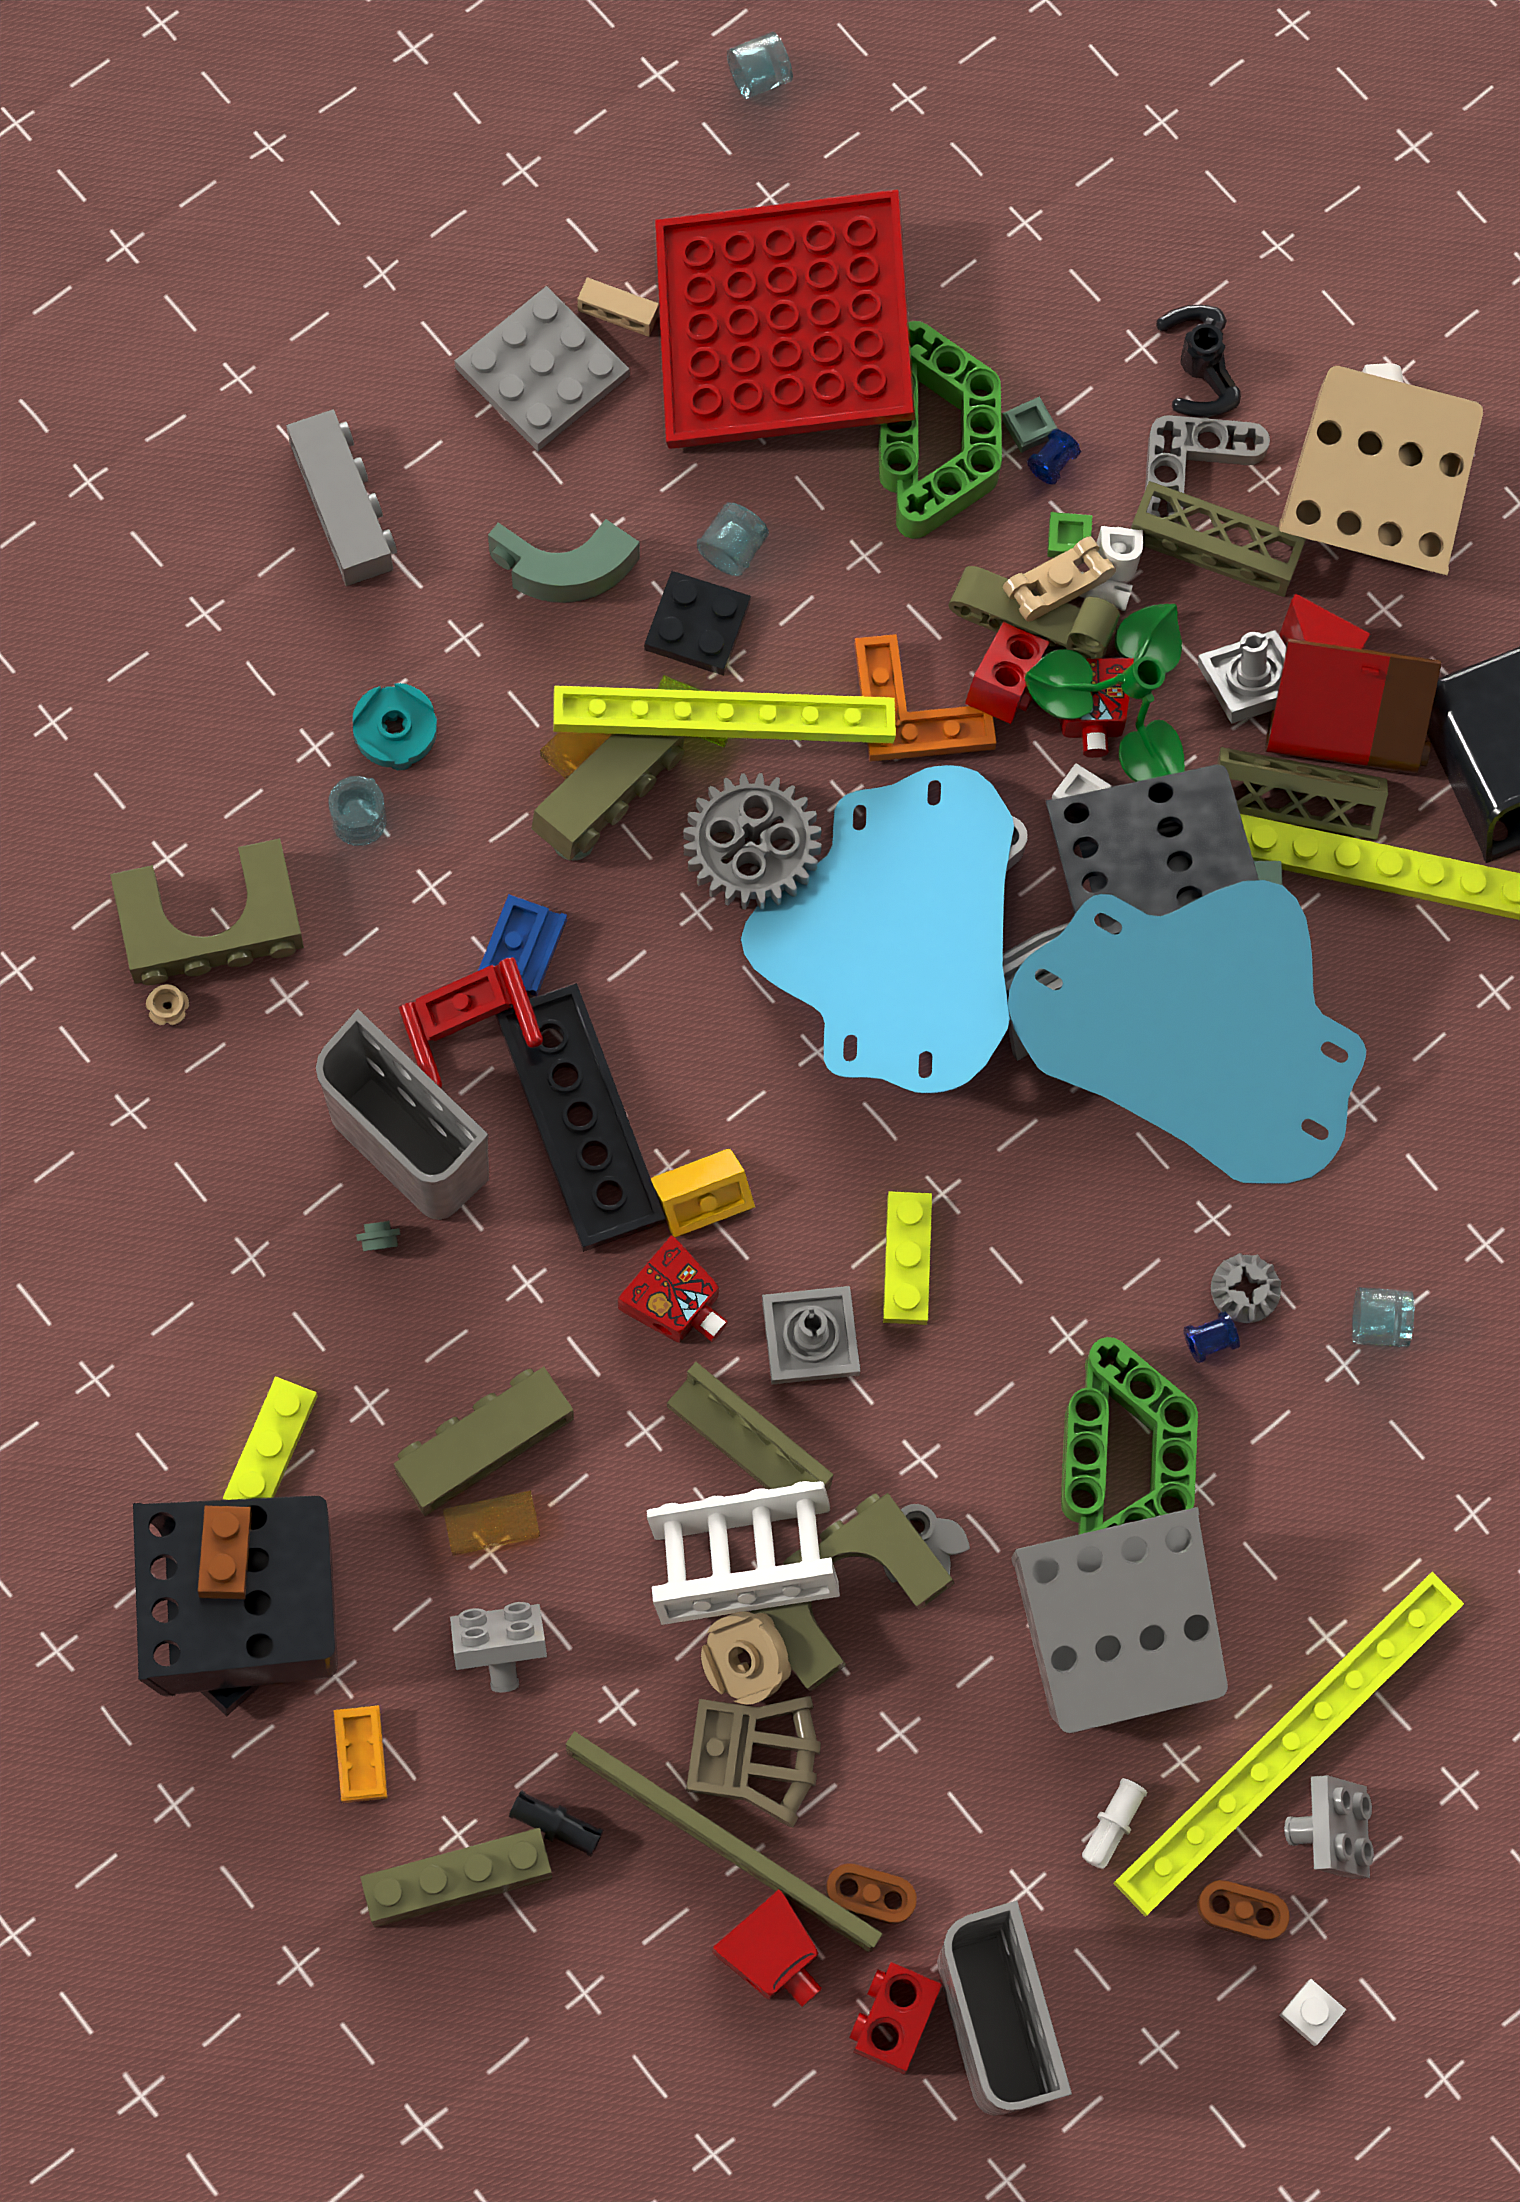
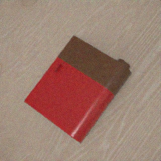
(1353, 706)

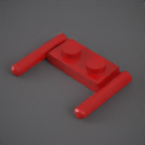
(465, 1004)

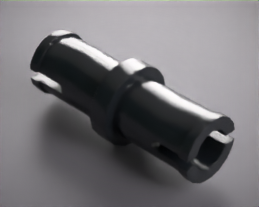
(556, 1823)

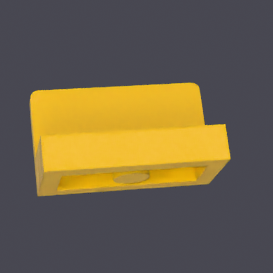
(703, 1192)

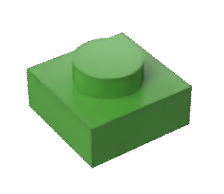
(1067, 531)

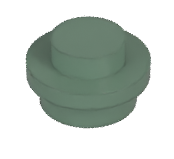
(378, 1236)

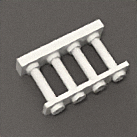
(747, 1590)

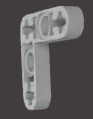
(1186, 447)

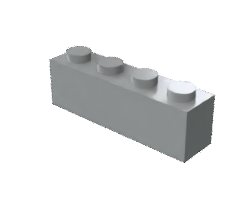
(340, 497)

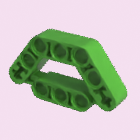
(928, 354)
(1101, 1384)

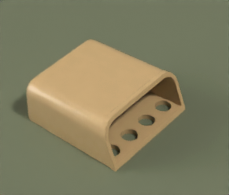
(1384, 469)

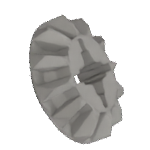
(1235, 1302)

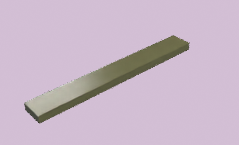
(722, 1842)

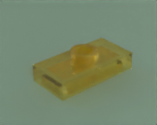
(491, 1522)

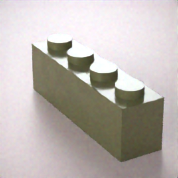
(602, 789)
(483, 1440)
(456, 1877)

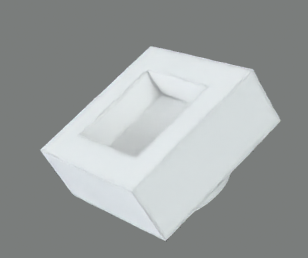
(1078, 782)
(1312, 2012)

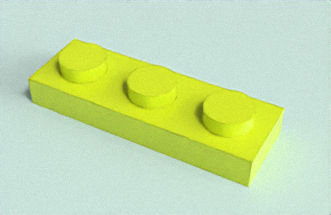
(907, 1258)
(271, 1441)

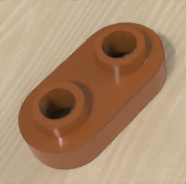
(871, 1890)
(1242, 1910)

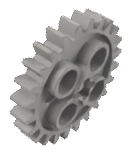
(727, 814)

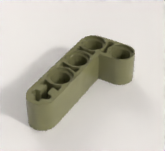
(1084, 630)

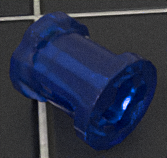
(1053, 456)
(1211, 1337)

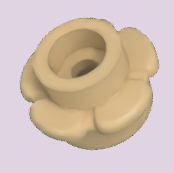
(162, 995)

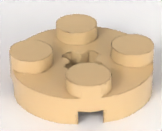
(767, 1652)

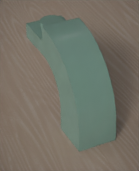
(566, 575)

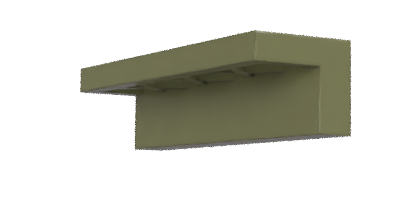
(1215, 553)
(1311, 781)
(743, 1433)

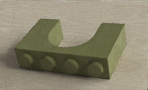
(161, 950)
(877, 1534)

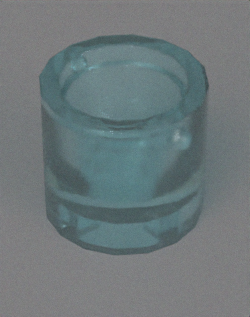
(759, 65)
(732, 539)
(357, 810)
(1383, 1317)

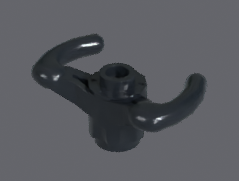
(1202, 357)

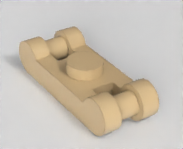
(1059, 580)

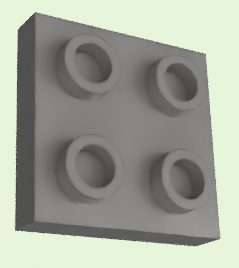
(1245, 674)
(810, 1335)
(498, 1641)
(1336, 1827)

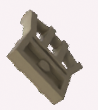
(724, 1750)

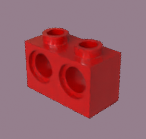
(1000, 678)
(905, 2021)

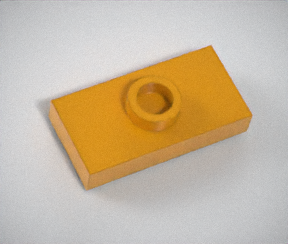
(360, 1754)

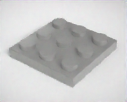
(542, 368)

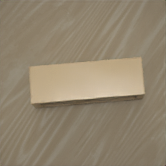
(618, 307)

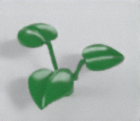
(1064, 688)

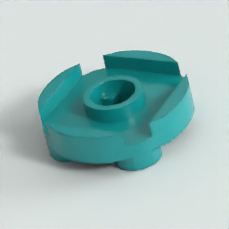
(401, 748)

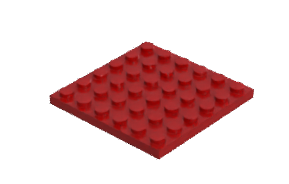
(784, 319)

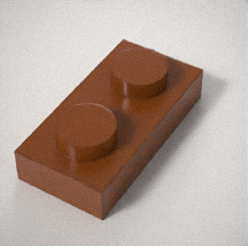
(224, 1552)

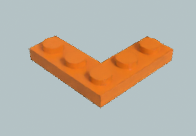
(917, 731)

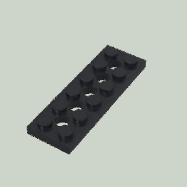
(565, 1142)

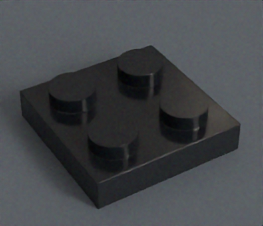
(697, 623)

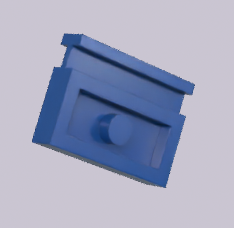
(529, 936)

